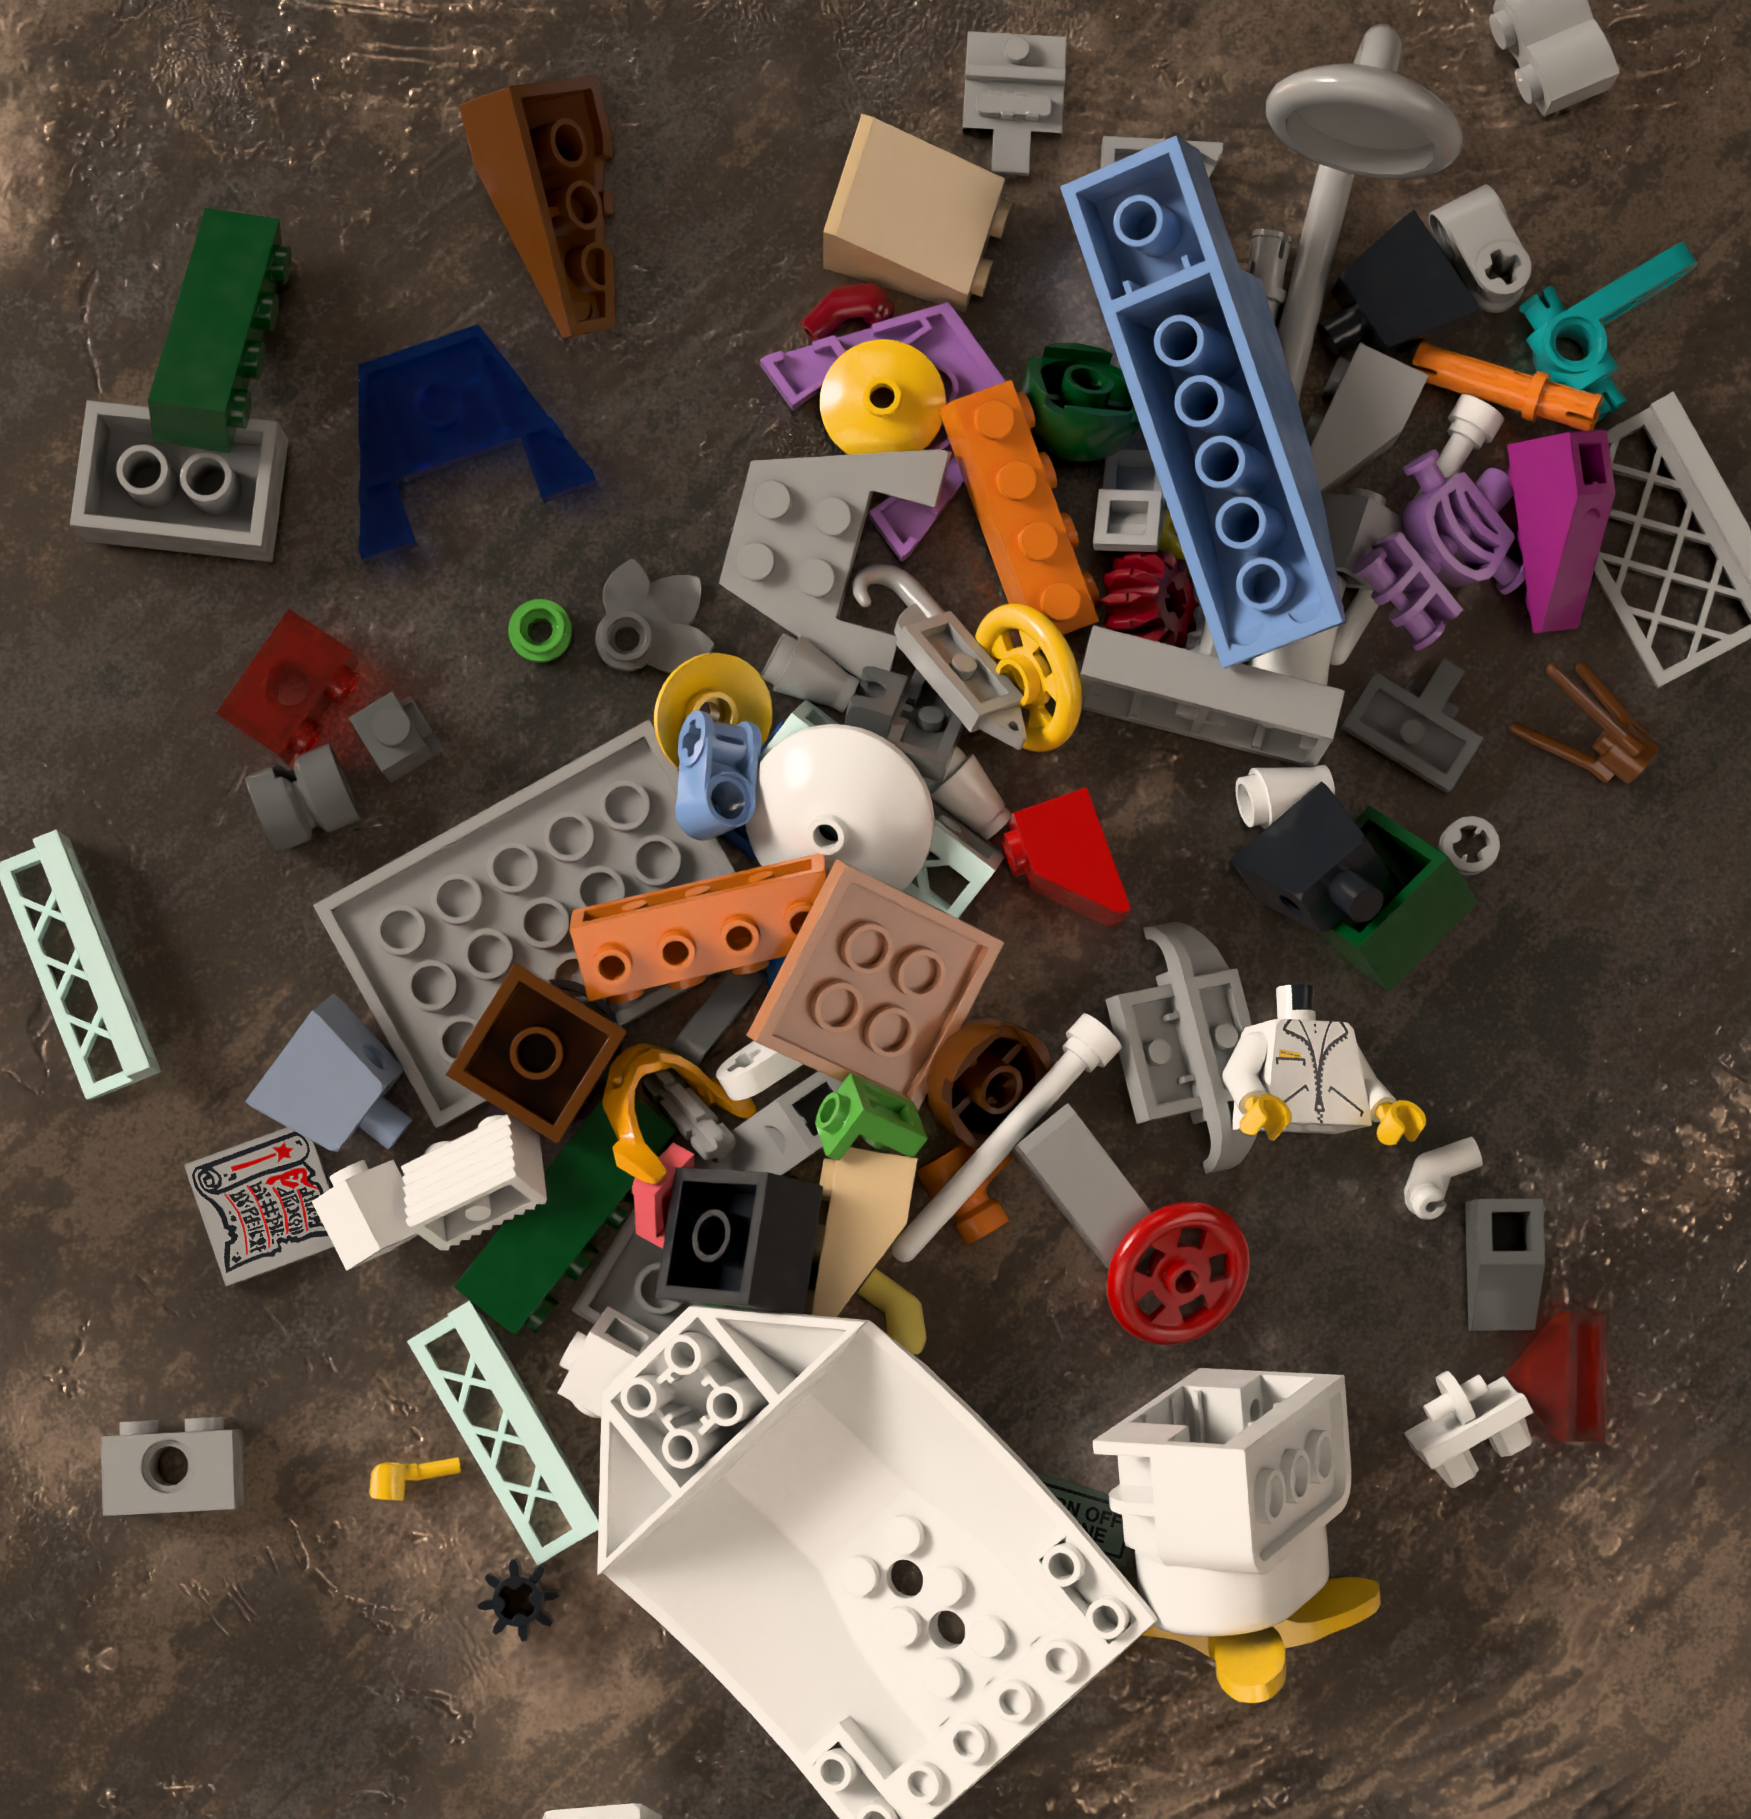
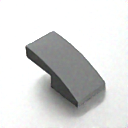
(1130, 504)

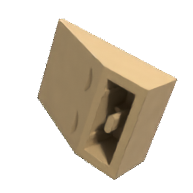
(865, 1216)

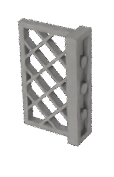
(1715, 514)

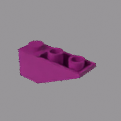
(1562, 513)

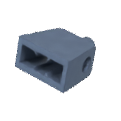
(333, 1081)

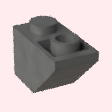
(1504, 1263)

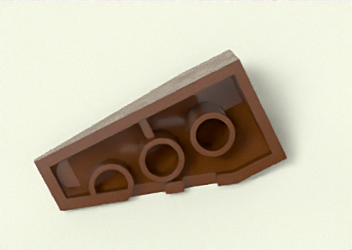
(544, 170)

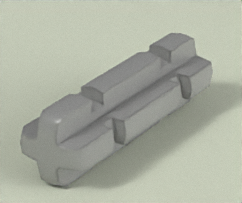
(689, 1114)

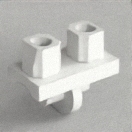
(1465, 1418)

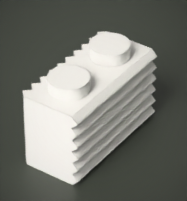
(474, 1181)

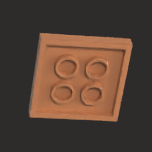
(874, 984)

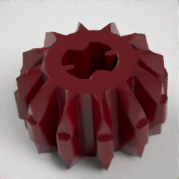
(1150, 597)

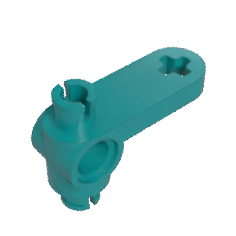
(1586, 321)

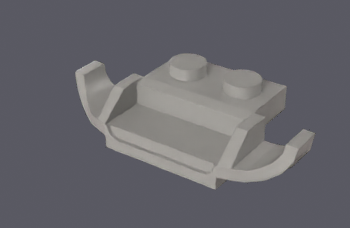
(1182, 1039)

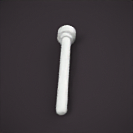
(1470, 427)
(1087, 1046)

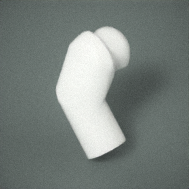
(1432, 1175)

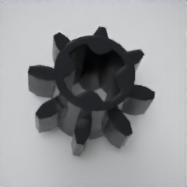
(537, 1598)

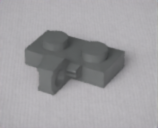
(1416, 725)

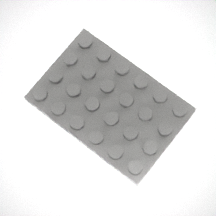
(500, 890)

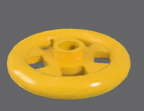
(1033, 674)

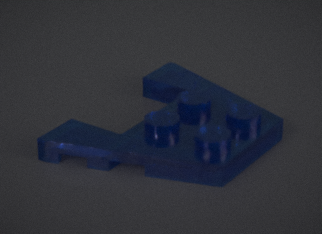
(442, 409)

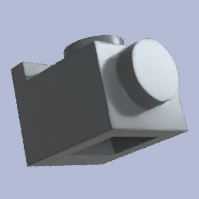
(396, 735)

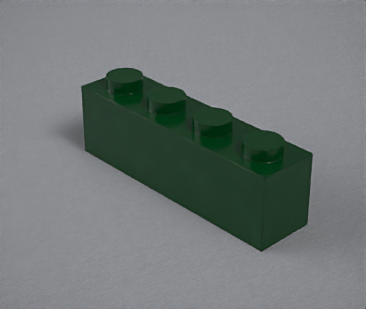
(218, 331)
(545, 1245)

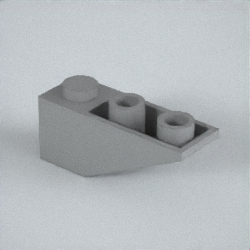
(1365, 415)
(781, 1133)

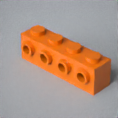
(1017, 507)
(694, 929)

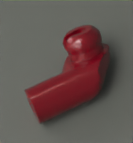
(844, 303)

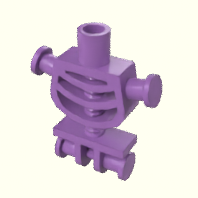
(1449, 539)

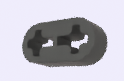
(718, 1015)

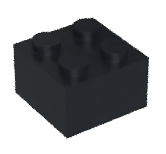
(739, 1240)

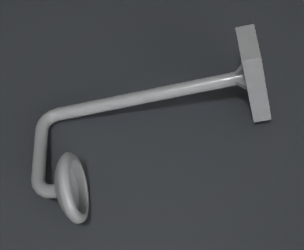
(1352, 124)

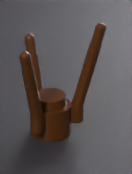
(1623, 743)

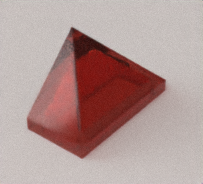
(1566, 1376)

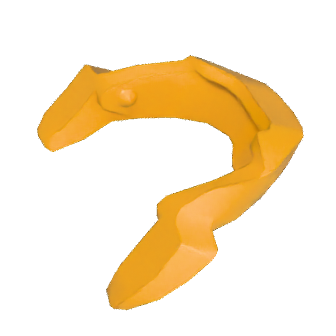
(619, 1104)

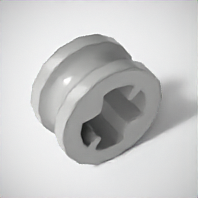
(1484, 857)

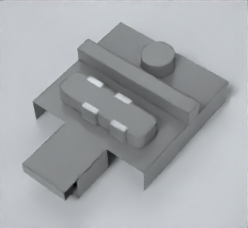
(1015, 89)

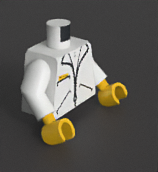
(1310, 1078)

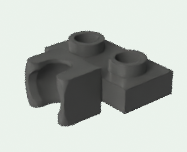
(908, 717)

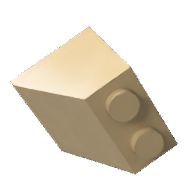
(913, 217)

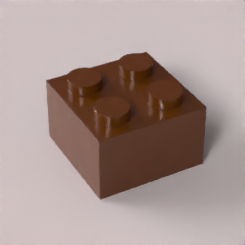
(537, 1052)

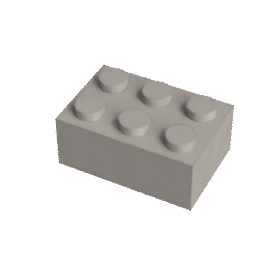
(175, 494)

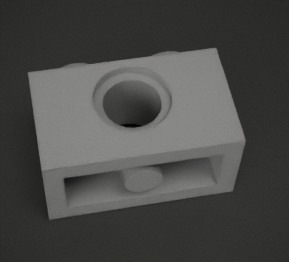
(133, 1478)

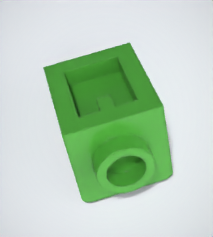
(874, 1114)

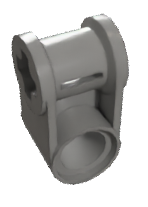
(1480, 238)

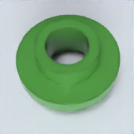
(540, 611)

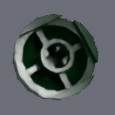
(1079, 402)

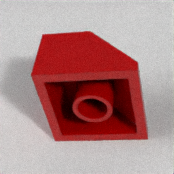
(1066, 857)

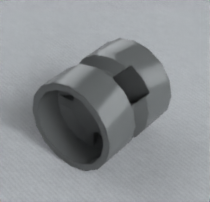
(302, 798)

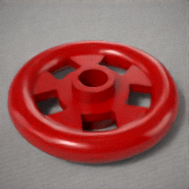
(1162, 1231)

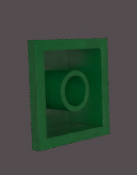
(1419, 904)

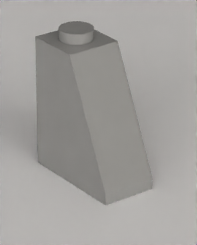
(1082, 1182)

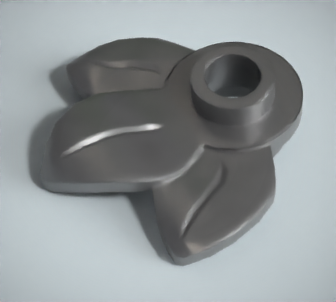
(656, 613)

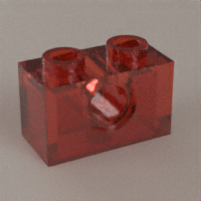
(290, 651)

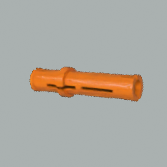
(1509, 388)

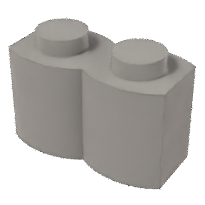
(1557, 49)

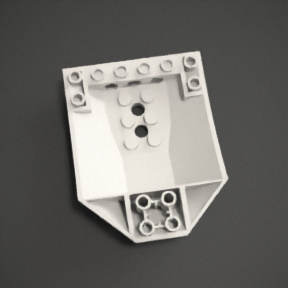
(757, 1513)

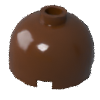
(983, 1076)

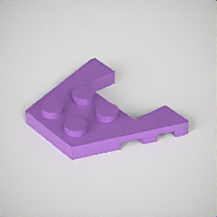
(962, 367)

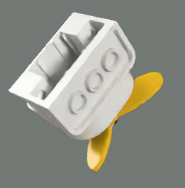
(1231, 1514)

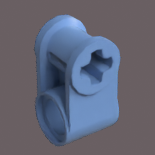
(719, 764)

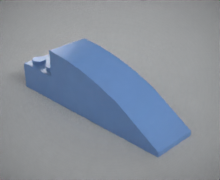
(1210, 399)

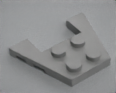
(801, 539)

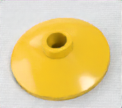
(903, 426)
(722, 680)

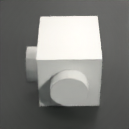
(365, 1212)
(600, 1358)

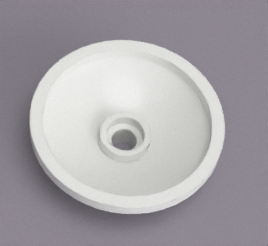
(855, 786)

